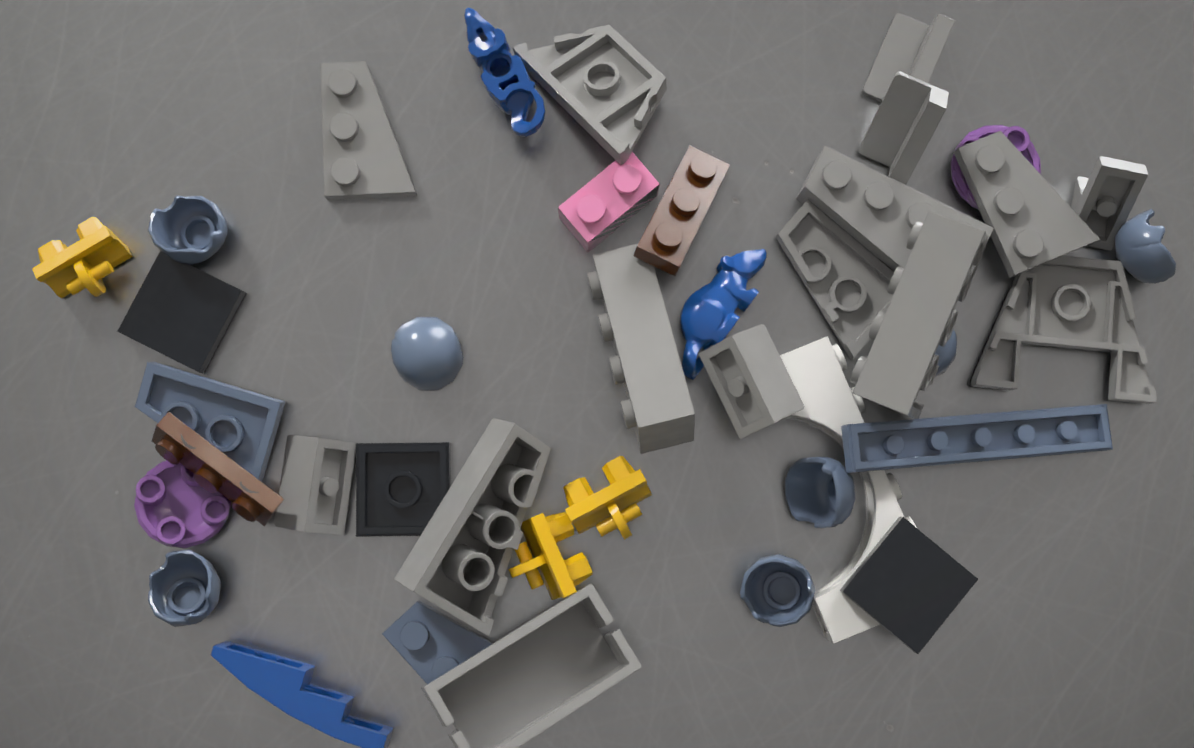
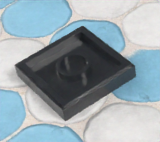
(181, 312)
(399, 486)
(909, 584)

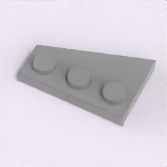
(357, 138)
(1026, 212)
(839, 274)

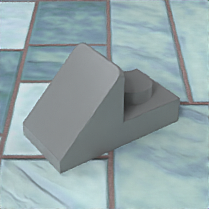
(1108, 197)

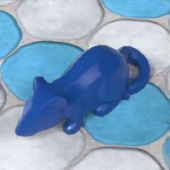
(503, 74)
(710, 310)

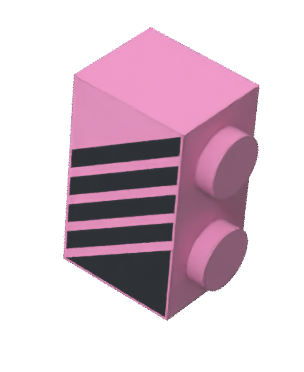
(608, 201)

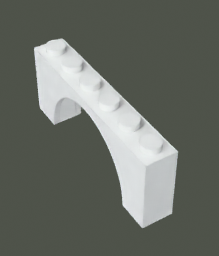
(828, 406)

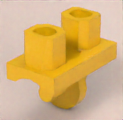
(82, 263)
(610, 506)
(558, 574)

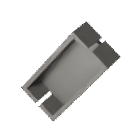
(533, 675)

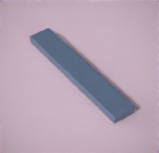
(975, 438)

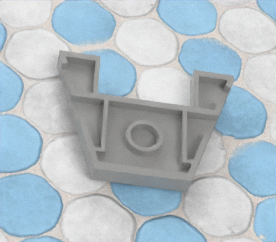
(1074, 307)

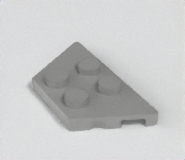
(599, 84)

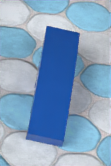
(288, 687)

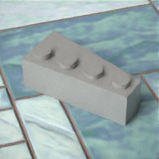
(872, 205)
(919, 313)
(644, 348)
(477, 525)

